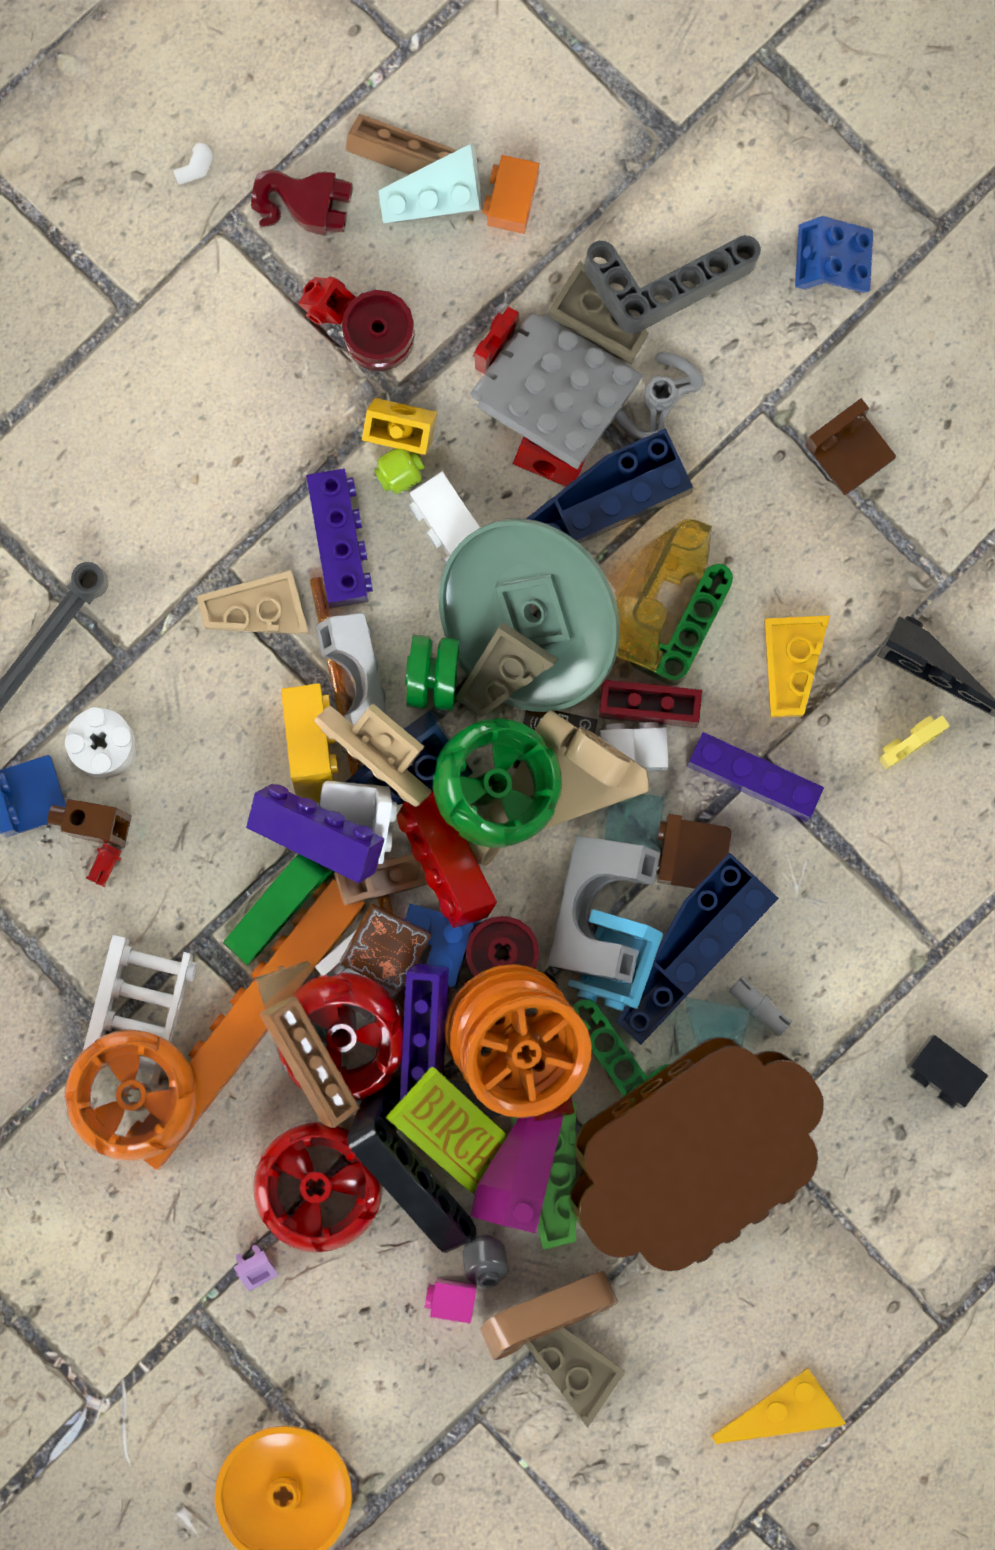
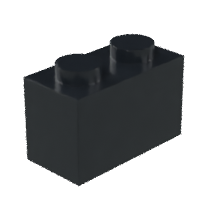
(946, 1072)

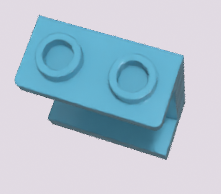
(626, 933)

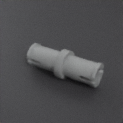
(760, 1006)

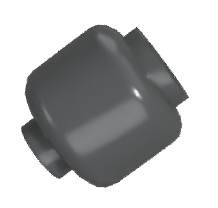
(485, 1261)

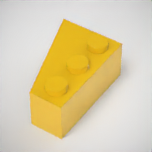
(306, 742)

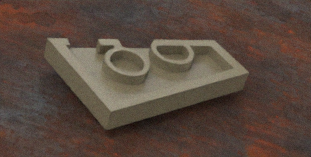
(585, 313)
(502, 669)
(577, 1370)

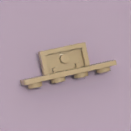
(380, 746)

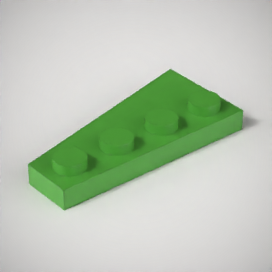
(556, 1219)

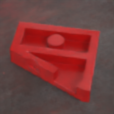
(492, 345)

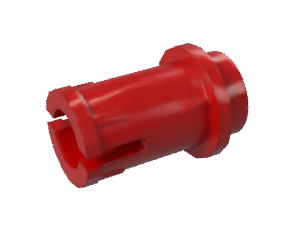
(104, 862)

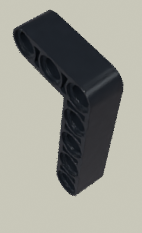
(404, 1174)

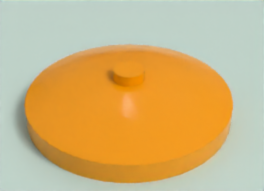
(283, 1491)

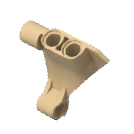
(591, 777)

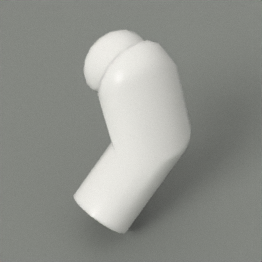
(198, 165)

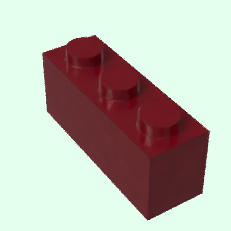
(650, 703)

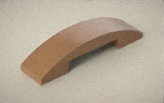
(390, 878)

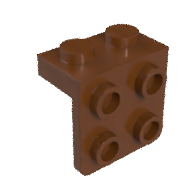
(690, 850)

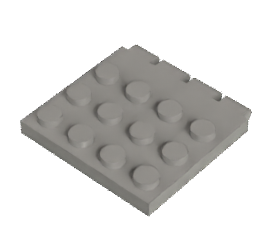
(555, 388)

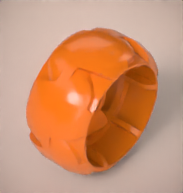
(122, 1053)

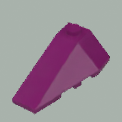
(518, 1176)

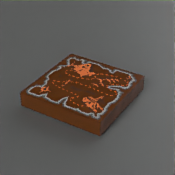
(385, 947)

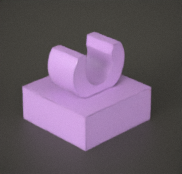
(256, 1269)

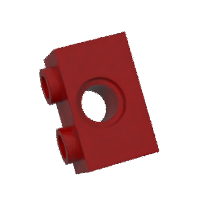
(543, 463)

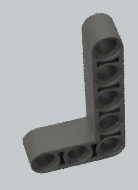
(670, 285)

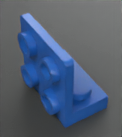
(834, 254)
(27, 795)

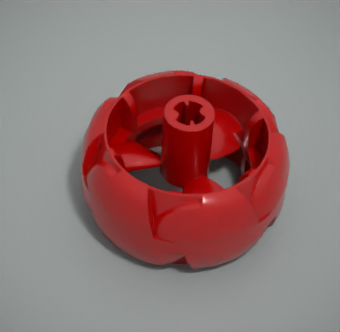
(323, 1003)
(304, 1228)

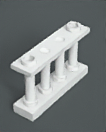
(113, 987)

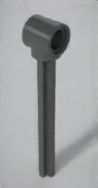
(53, 628)

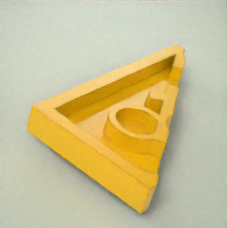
(791, 1408)

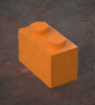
(512, 193)

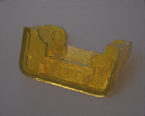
(669, 558)

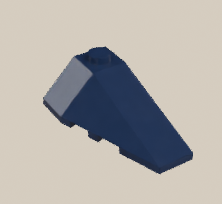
(433, 738)

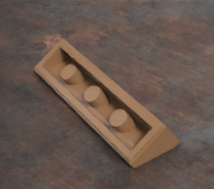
(393, 146)
(309, 1061)

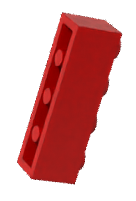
(447, 863)

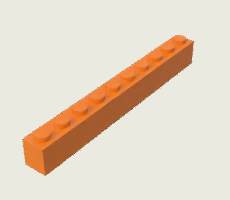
(243, 1028)

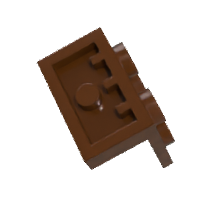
(850, 448)

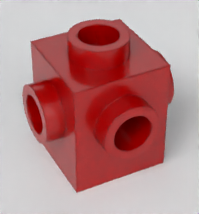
(325, 300)

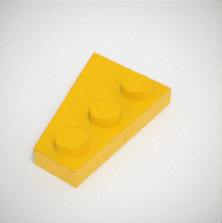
(791, 661)

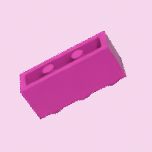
(451, 1300)

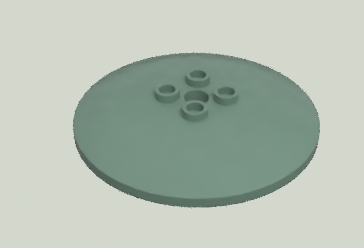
(524, 563)

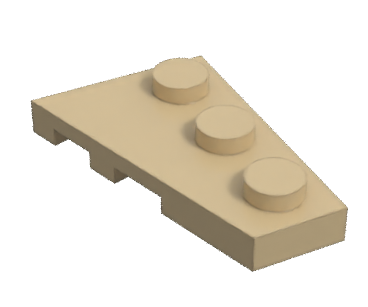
(256, 606)

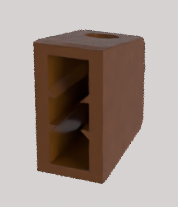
(100, 825)

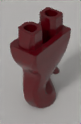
(306, 199)

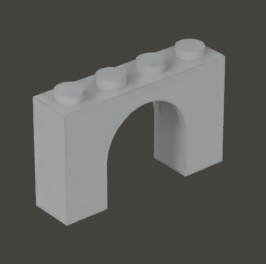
(591, 868)

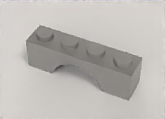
(348, 643)

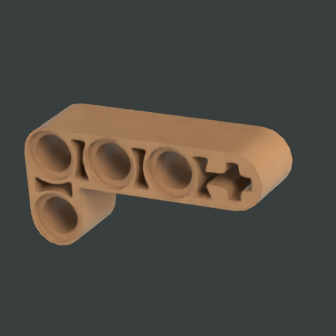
(547, 1313)

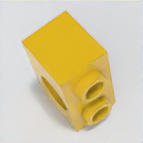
(399, 426)

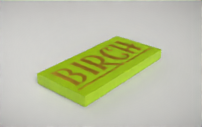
(448, 1128)

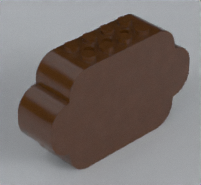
(696, 1154)

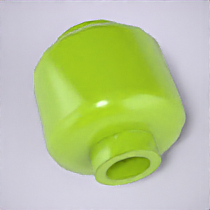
(399, 470)

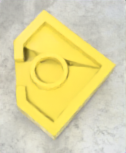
(921, 735)

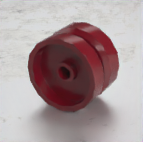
(384, 312)
(498, 934)

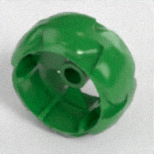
(525, 813)

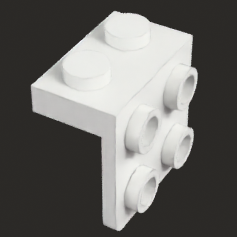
(363, 806)

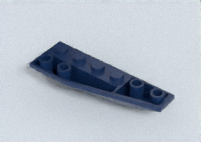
(618, 489)
(697, 940)

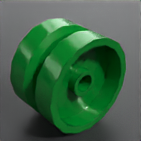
(432, 672)

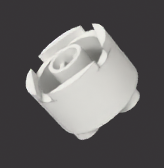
(100, 724)

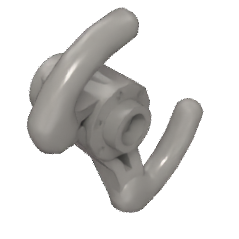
(663, 395)

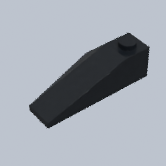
(924, 657)

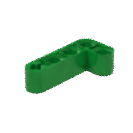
(692, 623)
(276, 907)
(616, 1054)

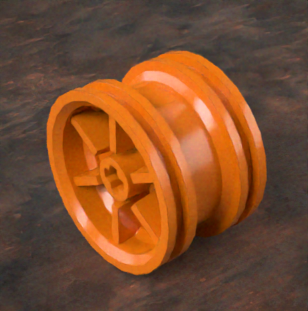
(525, 1067)

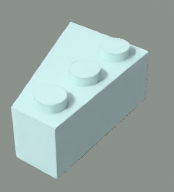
(436, 190)

